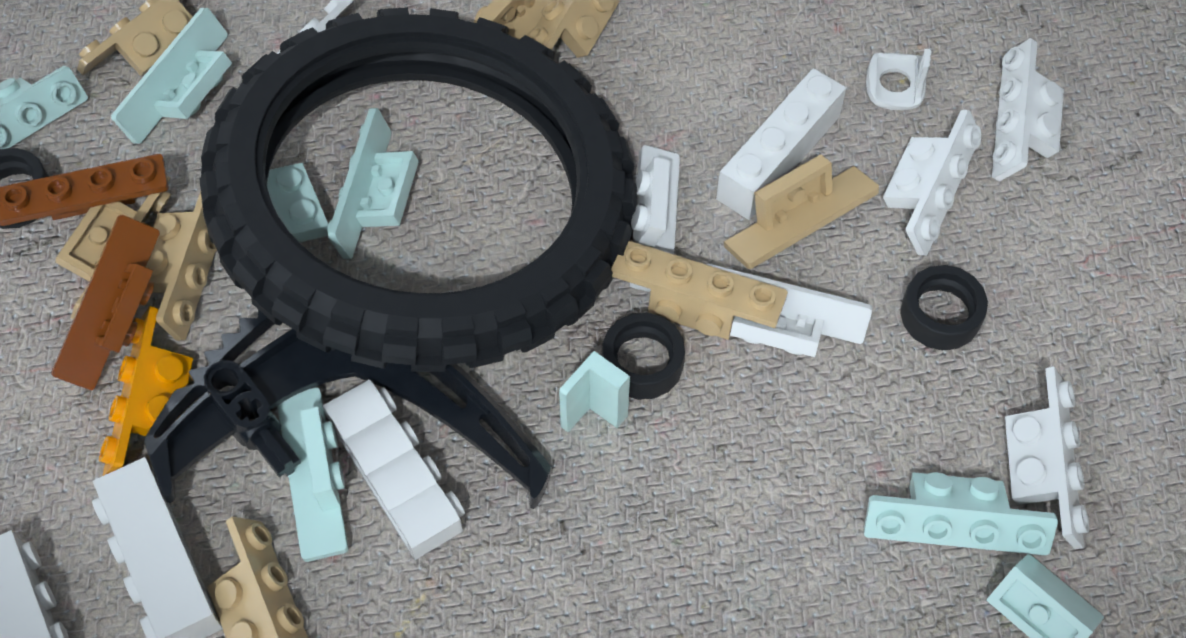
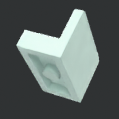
(596, 387)
(1043, 603)

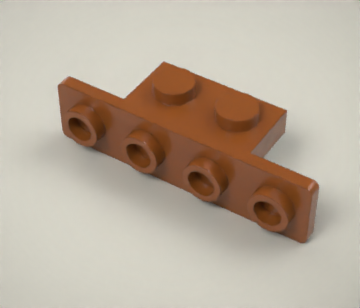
(80, 190)
(109, 303)

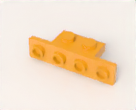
(149, 381)

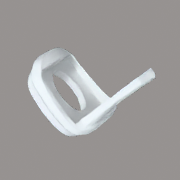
(912, 66)

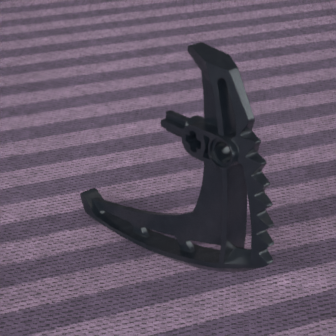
(294, 366)

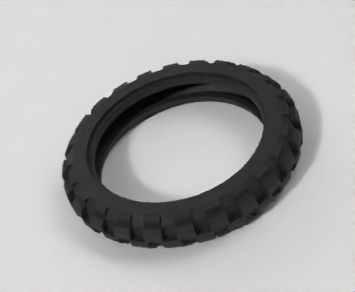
(390, 324)

